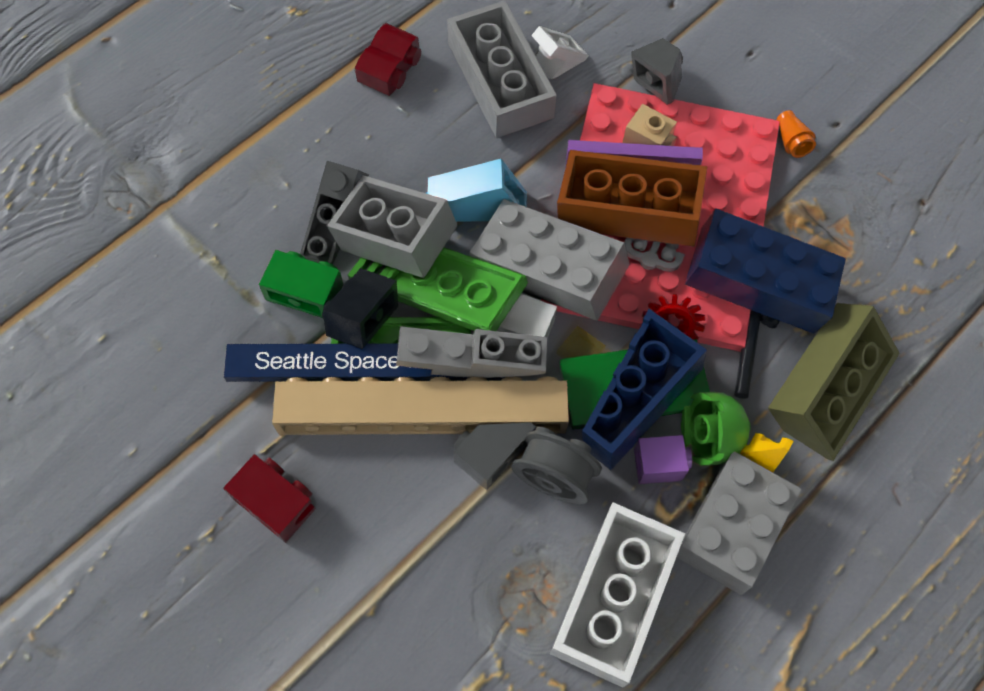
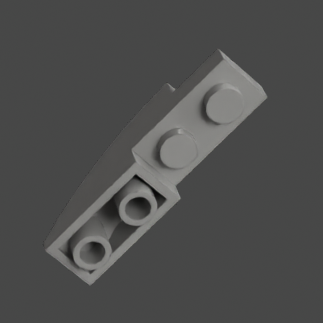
(472, 355)

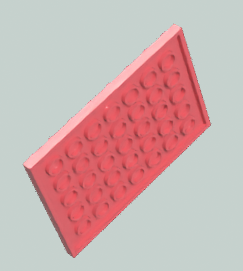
(738, 179)

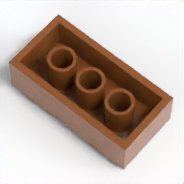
(632, 197)

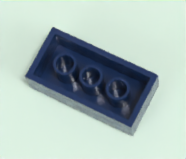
(766, 271)

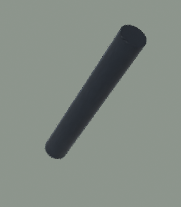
(747, 357)

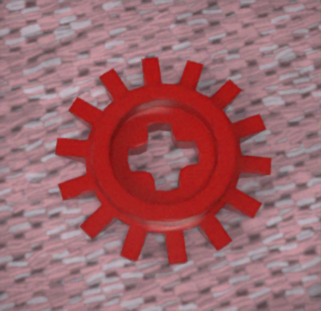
(689, 321)

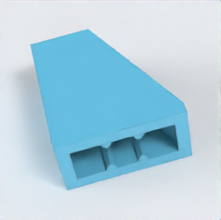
(478, 190)

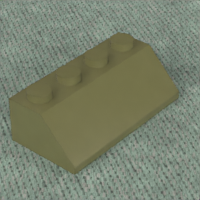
(835, 379)

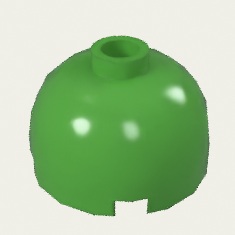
(714, 427)

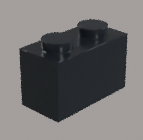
(360, 308)

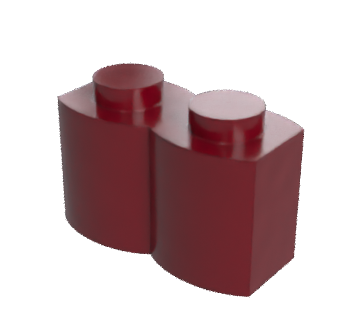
(388, 59)

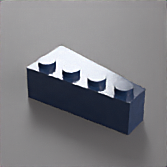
(643, 386)

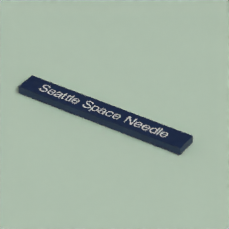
(318, 362)

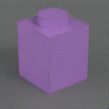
(662, 459)

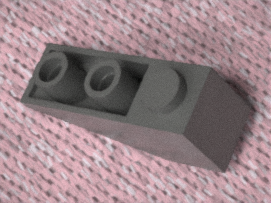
(333, 190)

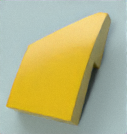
(766, 452)

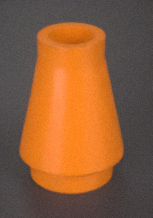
(795, 135)

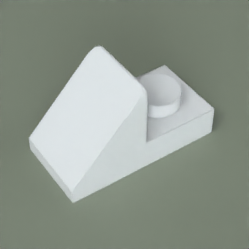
(557, 52)

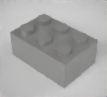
(393, 225)
(738, 523)

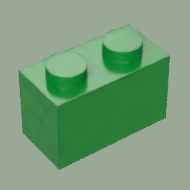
(300, 282)

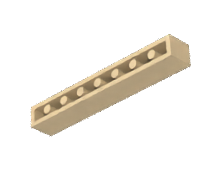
(416, 406)

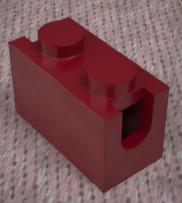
(270, 497)

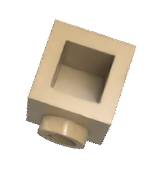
(650, 128)

